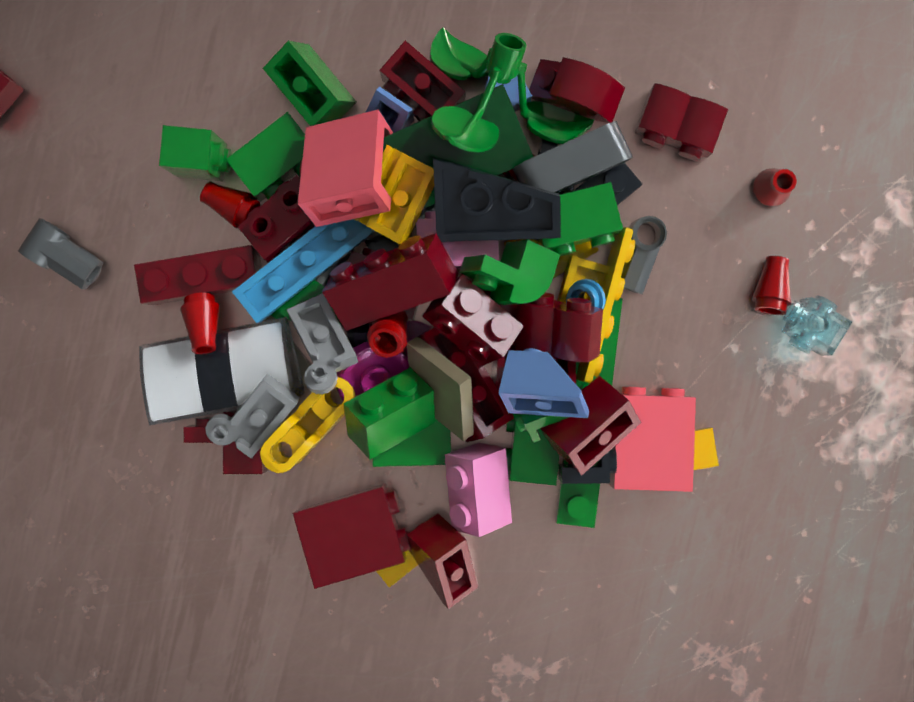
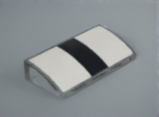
(195, 385)

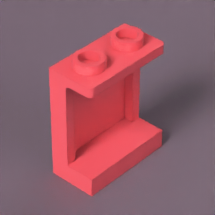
(344, 169)
(661, 448)

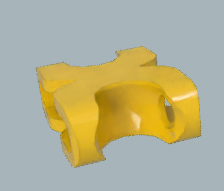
(305, 429)

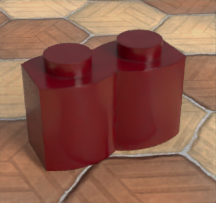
(681, 121)
(560, 328)

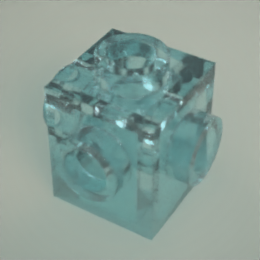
(815, 325)

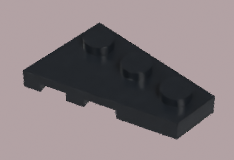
(490, 207)

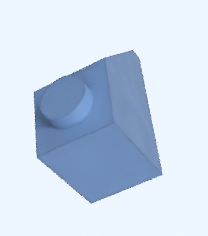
(539, 386)

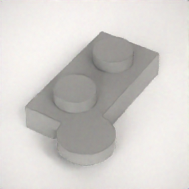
(323, 342)
(255, 418)

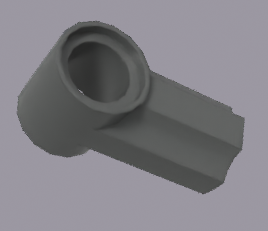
(53, 250)
(638, 269)

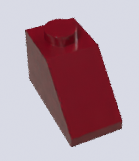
(444, 559)

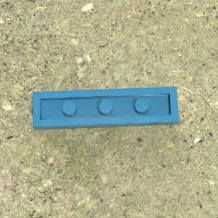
(299, 266)

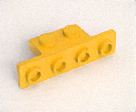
(610, 280)

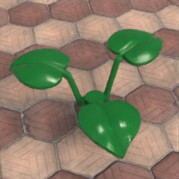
(501, 64)

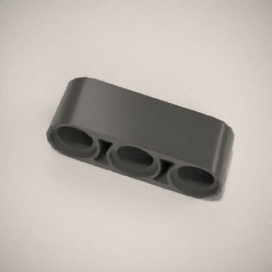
(576, 160)

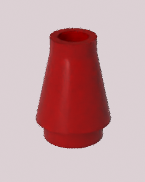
(767, 189)
(228, 202)
(773, 288)
(201, 321)
(389, 335)

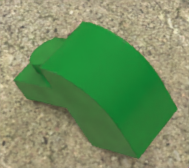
(519, 277)

